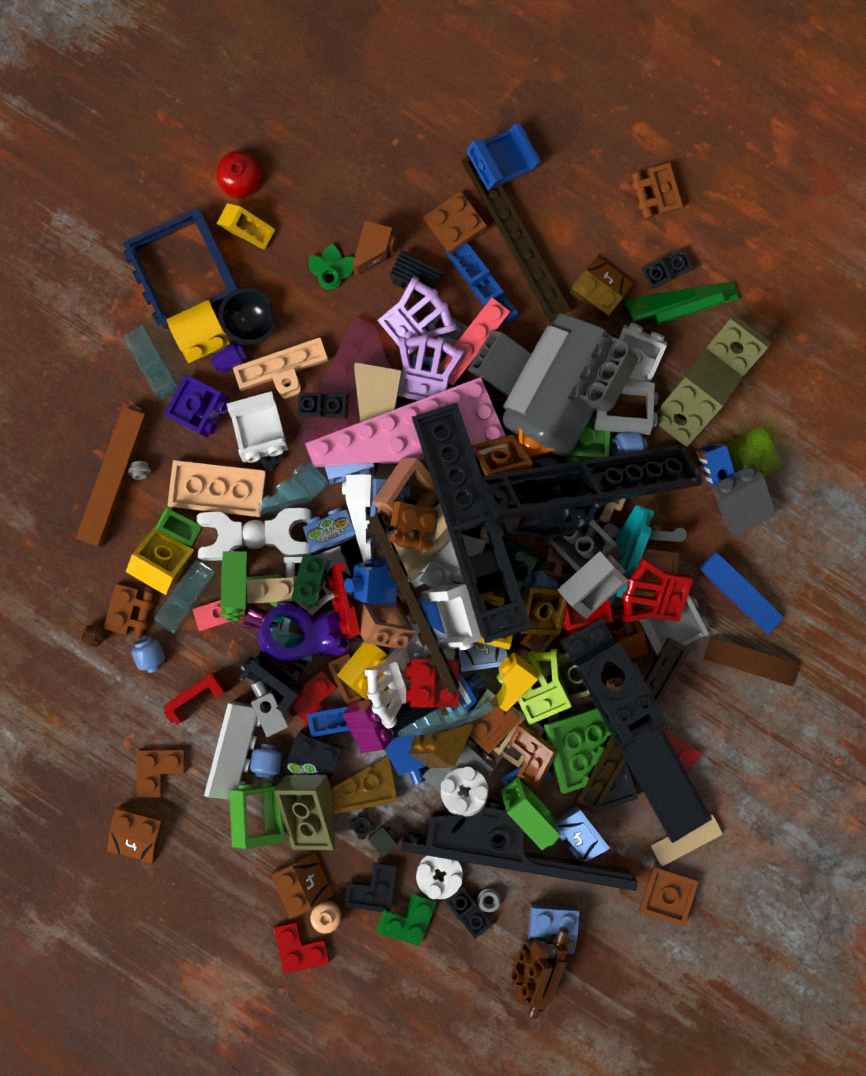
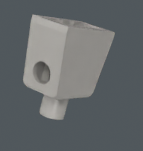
(269, 717)

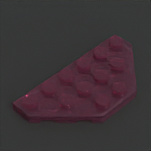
(358, 346)

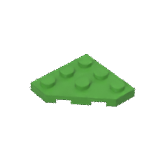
(579, 747)

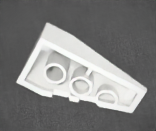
(358, 499)

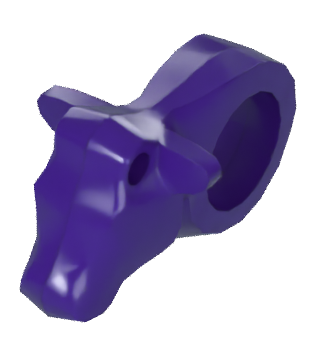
(318, 633)

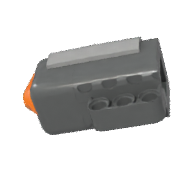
(563, 383)

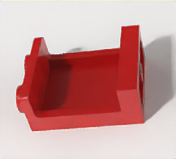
(173, 708)

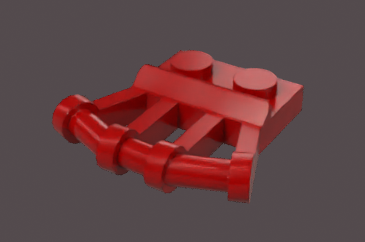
(669, 596)

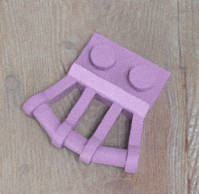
(401, 320)
(422, 383)

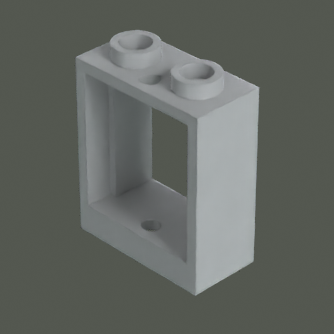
(627, 424)
(593, 584)

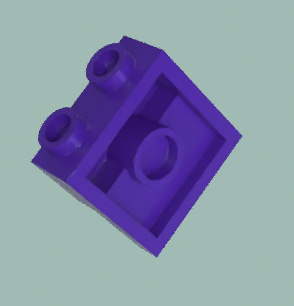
(197, 406)

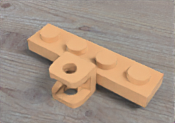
(281, 367)

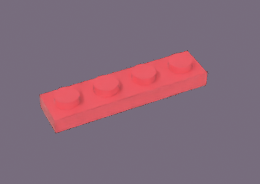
(473, 338)

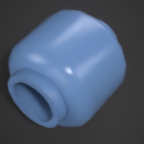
(627, 443)
(540, 579)
(148, 654)
(266, 761)

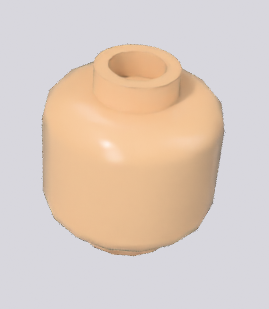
(326, 917)

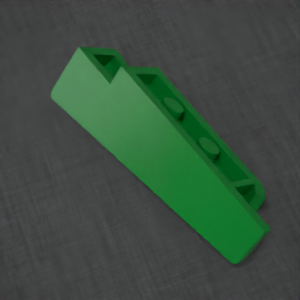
(680, 303)

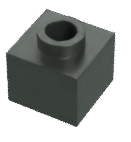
(383, 839)

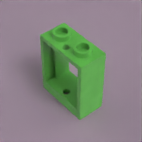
(233, 585)
(238, 811)
(530, 813)

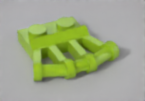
(550, 695)

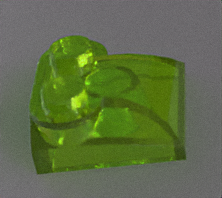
(754, 449)

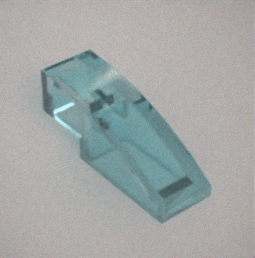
(150, 362)
(184, 596)

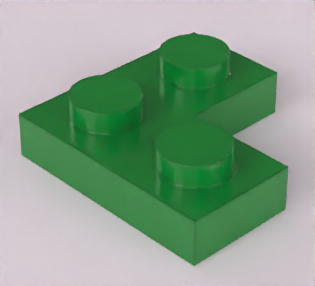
(412, 925)

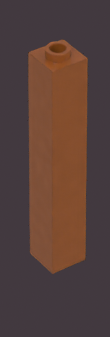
(112, 476)

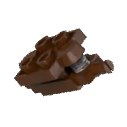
(539, 971)

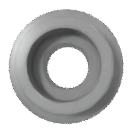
(138, 470)
(492, 906)

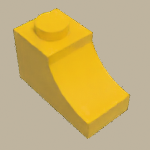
(245, 225)
(517, 680)

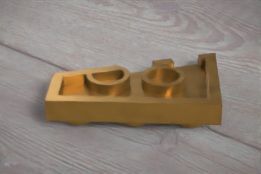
(366, 789)

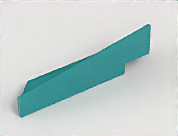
(633, 541)

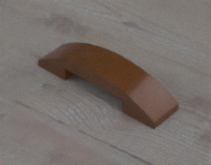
(751, 661)

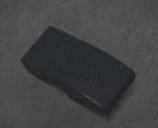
(667, 268)
(323, 405)
(469, 912)

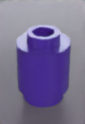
(228, 357)

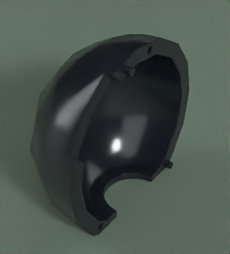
(246, 316)

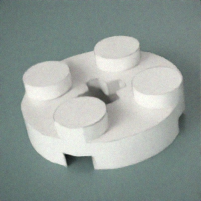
(466, 778)
(434, 887)

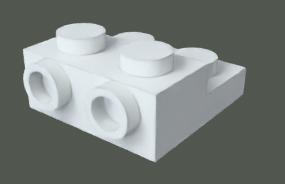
(648, 348)

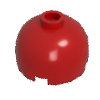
(238, 174)

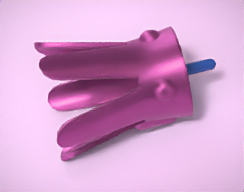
(253, 621)

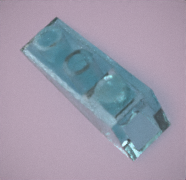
(298, 490)

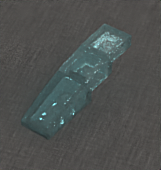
(437, 721)

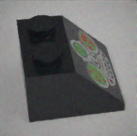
(312, 756)

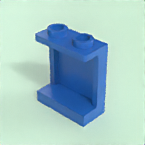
(503, 157)

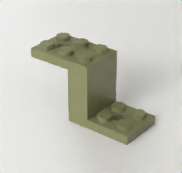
(711, 380)

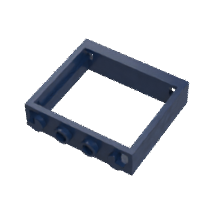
(162, 231)

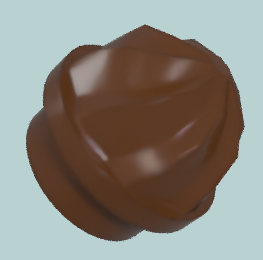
(92, 635)

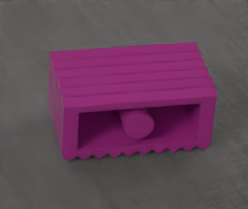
(367, 727)

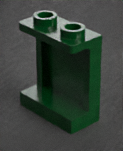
(310, 579)

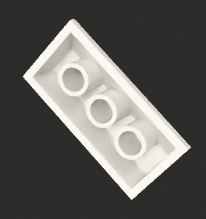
(232, 750)

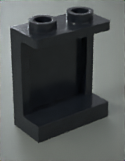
(274, 677)

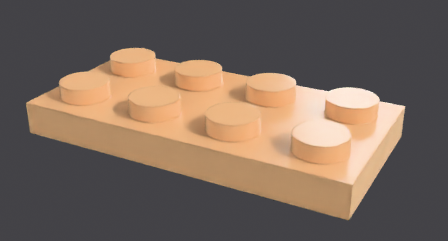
(216, 488)

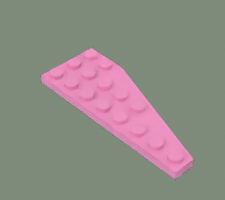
(393, 434)

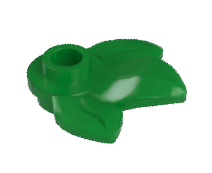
(330, 264)

